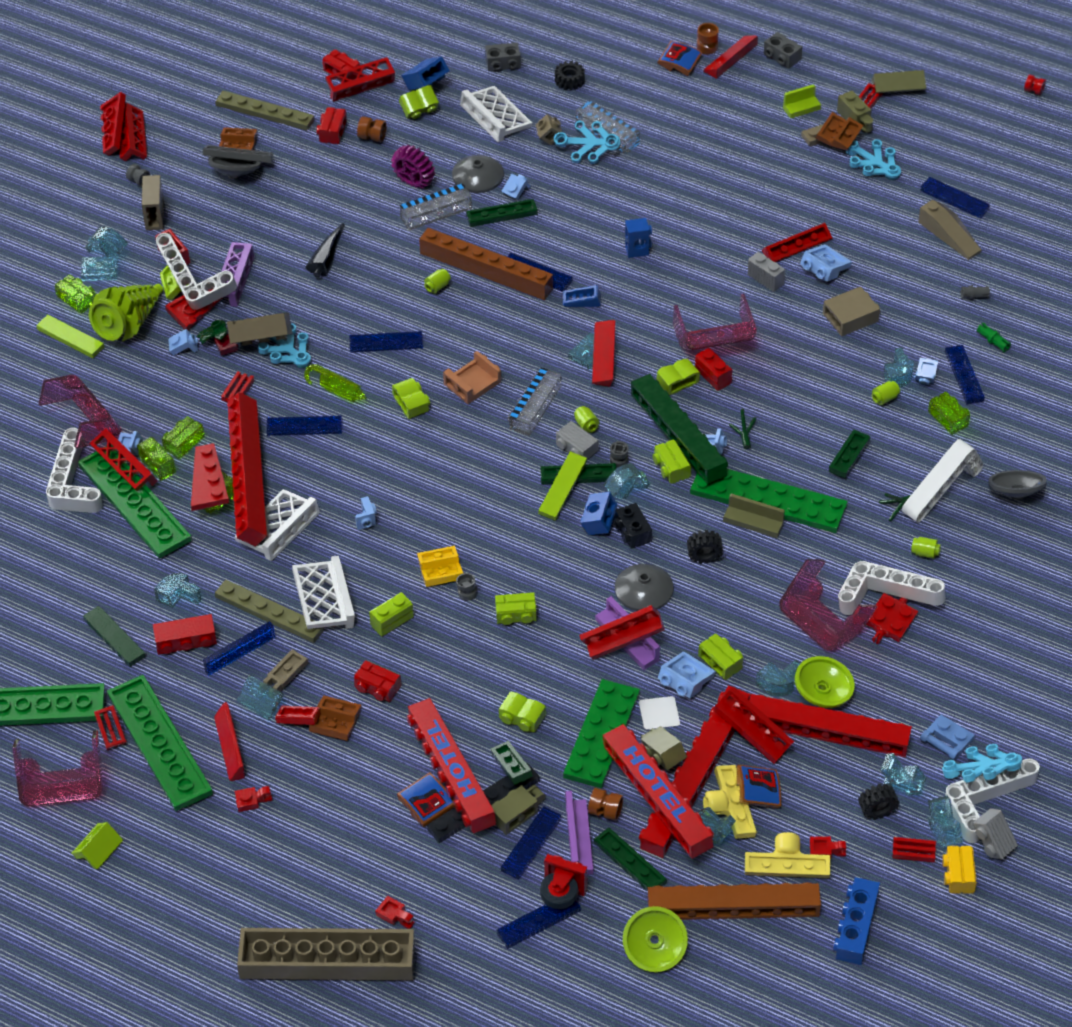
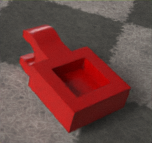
(248, 798)
(824, 846)
(393, 911)

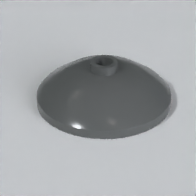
(233, 167)
(478, 173)
(1017, 483)
(643, 586)

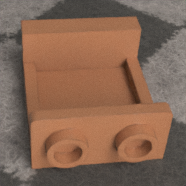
(473, 378)

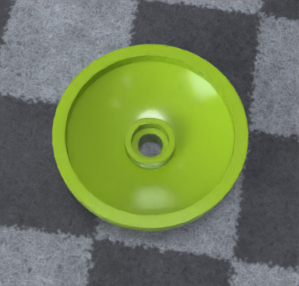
(824, 682)
(670, 934)

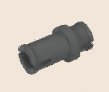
(974, 292)

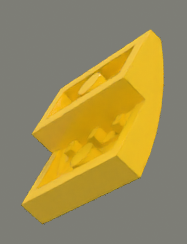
(439, 565)

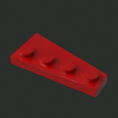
(113, 119)
(184, 314)
(208, 481)

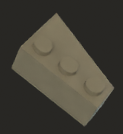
(259, 329)

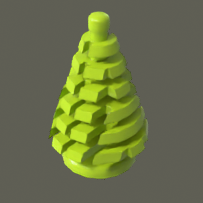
(122, 310)

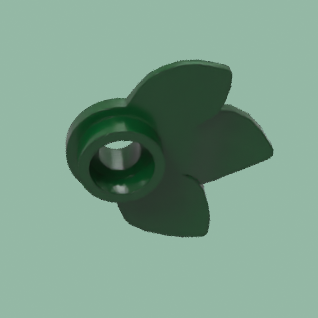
(217, 329)

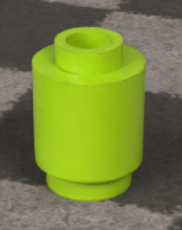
(437, 281)
(885, 392)
(586, 419)
(925, 547)

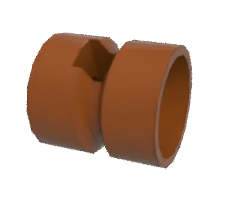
(707, 38)
(371, 129)
(606, 804)

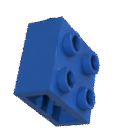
(425, 73)

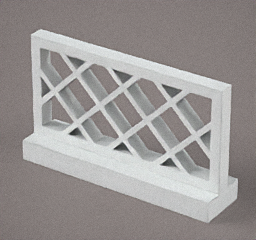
(487, 118)
(287, 529)
(340, 594)

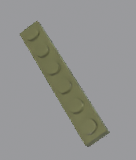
(265, 110)
(267, 610)

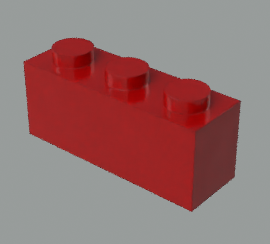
(184, 634)

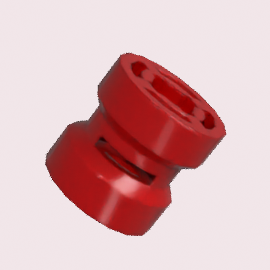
(1034, 84)

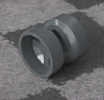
(135, 174)
(619, 453)
(466, 586)

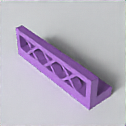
(239, 270)
(644, 652)
(579, 831)

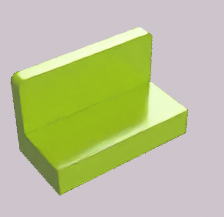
(801, 101)
(169, 283)
(98, 845)

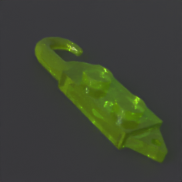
(336, 383)

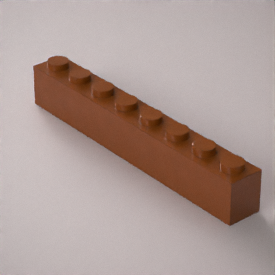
(486, 263)
(738, 900)

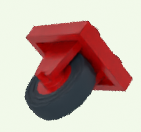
(562, 882)

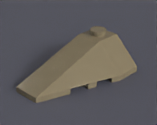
(948, 228)

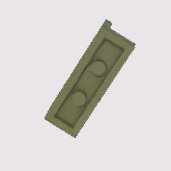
(899, 81)
(754, 516)

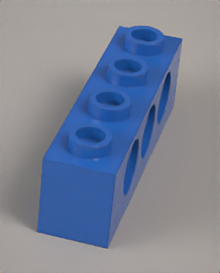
(853, 949)

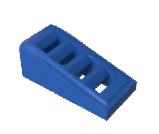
(588, 297)

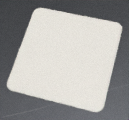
(659, 712)

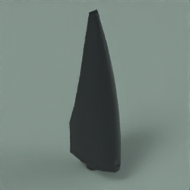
(322, 259)

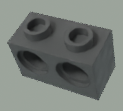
(783, 50)
(502, 56)

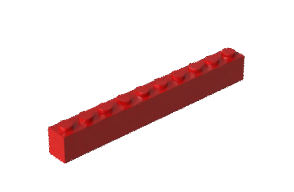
(246, 469)
(692, 775)

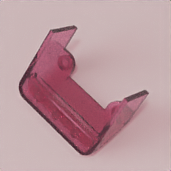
(718, 335)
(72, 387)
(813, 617)
(60, 785)

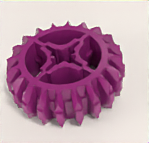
(413, 166)

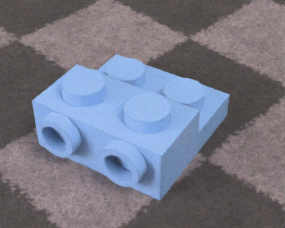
(825, 262)
(685, 674)

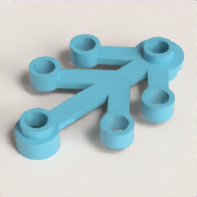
(588, 142)
(890, 170)
(299, 358)
(984, 766)

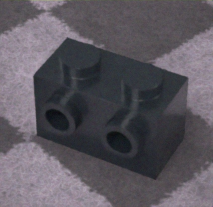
(633, 526)

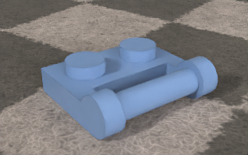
(949, 733)

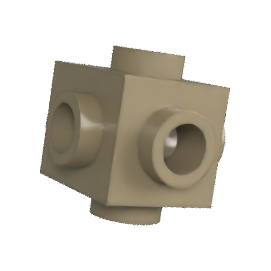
(547, 128)

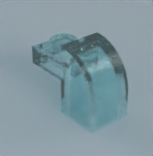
(107, 240)
(900, 370)
(625, 479)
(174, 588)
(775, 681)
(904, 779)
(942, 823)
(720, 827)

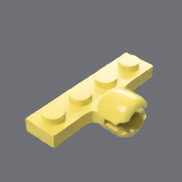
(727, 802)
(787, 860)

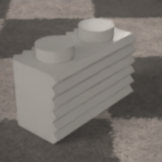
(766, 271)
(576, 440)
(995, 834)

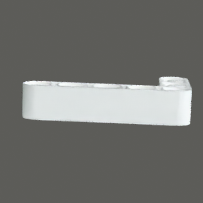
(193, 290)
(956, 459)
(59, 489)
(889, 581)
(983, 791)

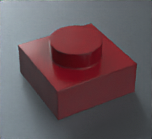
(224, 345)

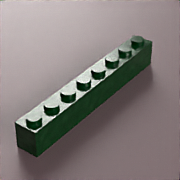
(677, 426)

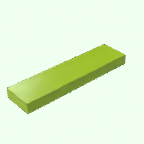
(70, 336)
(562, 486)

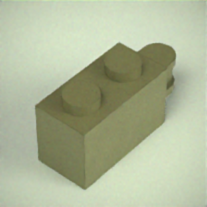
(852, 106)
(663, 747)
(517, 807)

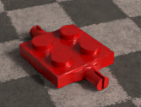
(891, 618)

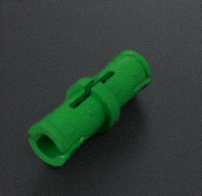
(994, 337)

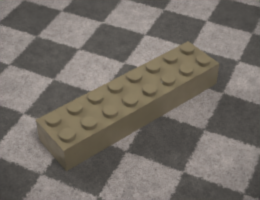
(326, 954)

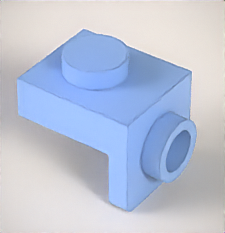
(515, 186)
(183, 341)
(926, 371)
(718, 440)
(131, 441)
(366, 518)

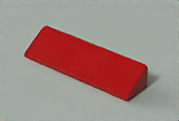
(731, 56)
(797, 243)
(603, 353)
(229, 743)

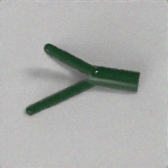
(745, 432)
(894, 499)

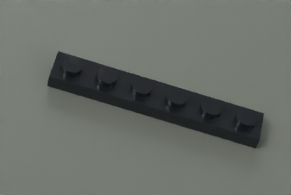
(452, 821)

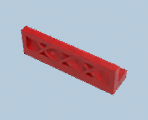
(361, 84)
(128, 139)
(127, 457)
(623, 632)
(752, 726)

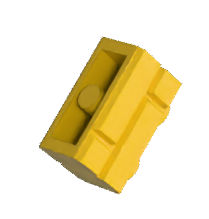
(960, 869)

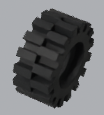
(574, 81)
(705, 546)
(878, 801)

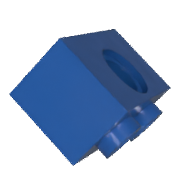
(637, 237)
(599, 513)

